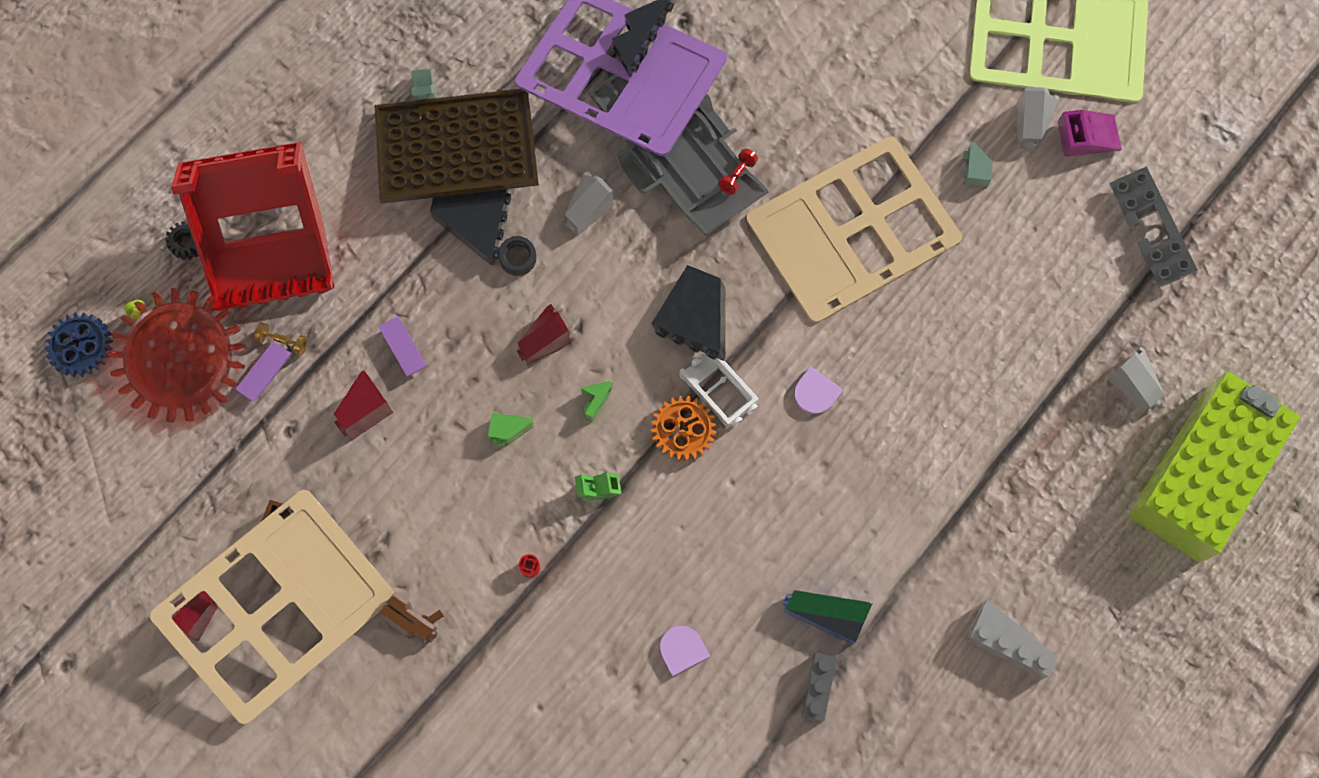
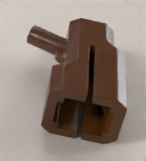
(420, 628)

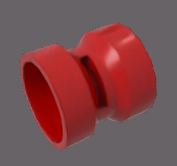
(532, 569)

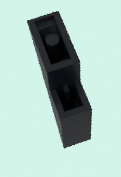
(642, 30)

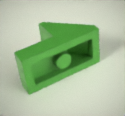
(598, 394)

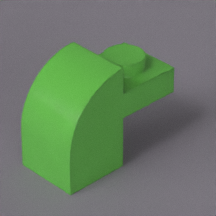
(597, 487)

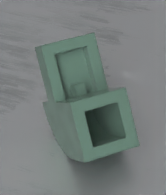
(423, 84)

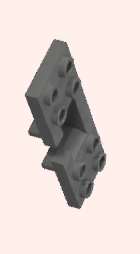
(1139, 198)

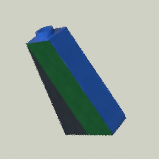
(829, 613)

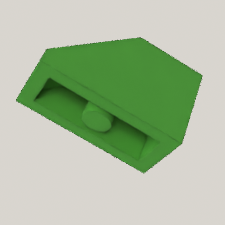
(508, 428)

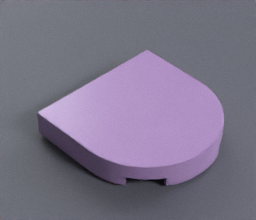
(816, 392)
(682, 649)

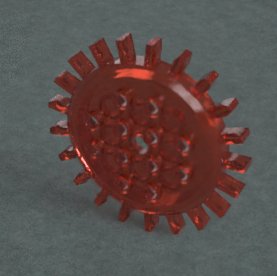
(156, 326)

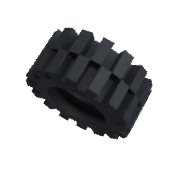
(173, 238)

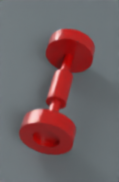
(728, 184)

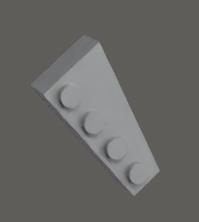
(1007, 640)

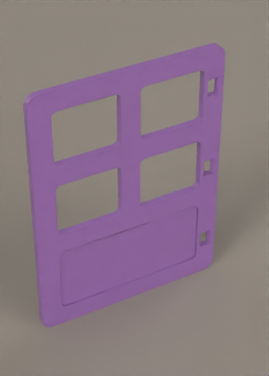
(658, 95)

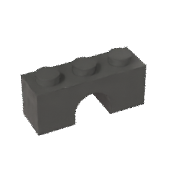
(819, 687)

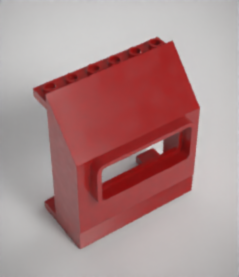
(262, 265)

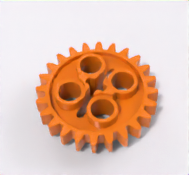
(695, 442)

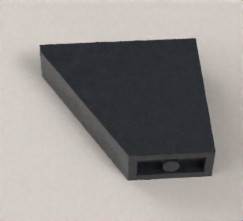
(474, 219)
(695, 313)

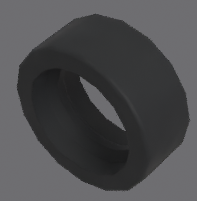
(512, 242)

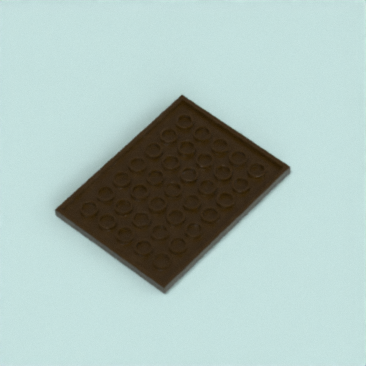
(455, 145)

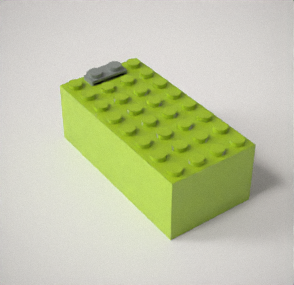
(1214, 467)

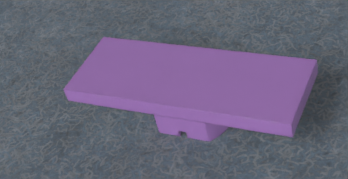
(402, 346)
(263, 371)

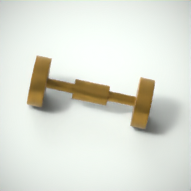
(262, 332)

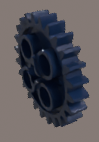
(78, 344)

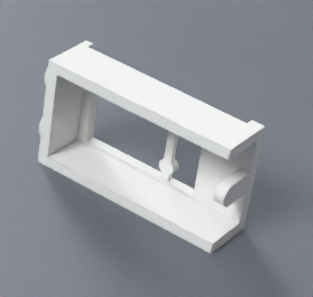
(703, 368)

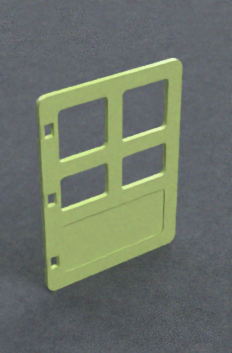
(1105, 49)

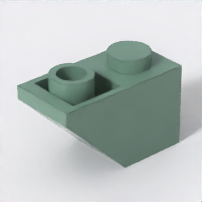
(978, 167)

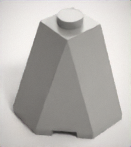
(1033, 115)
(588, 204)
(1139, 381)

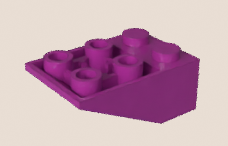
(1088, 133)

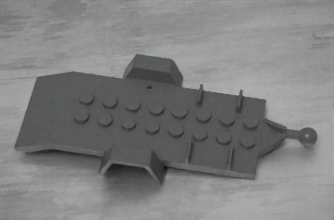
(692, 166)

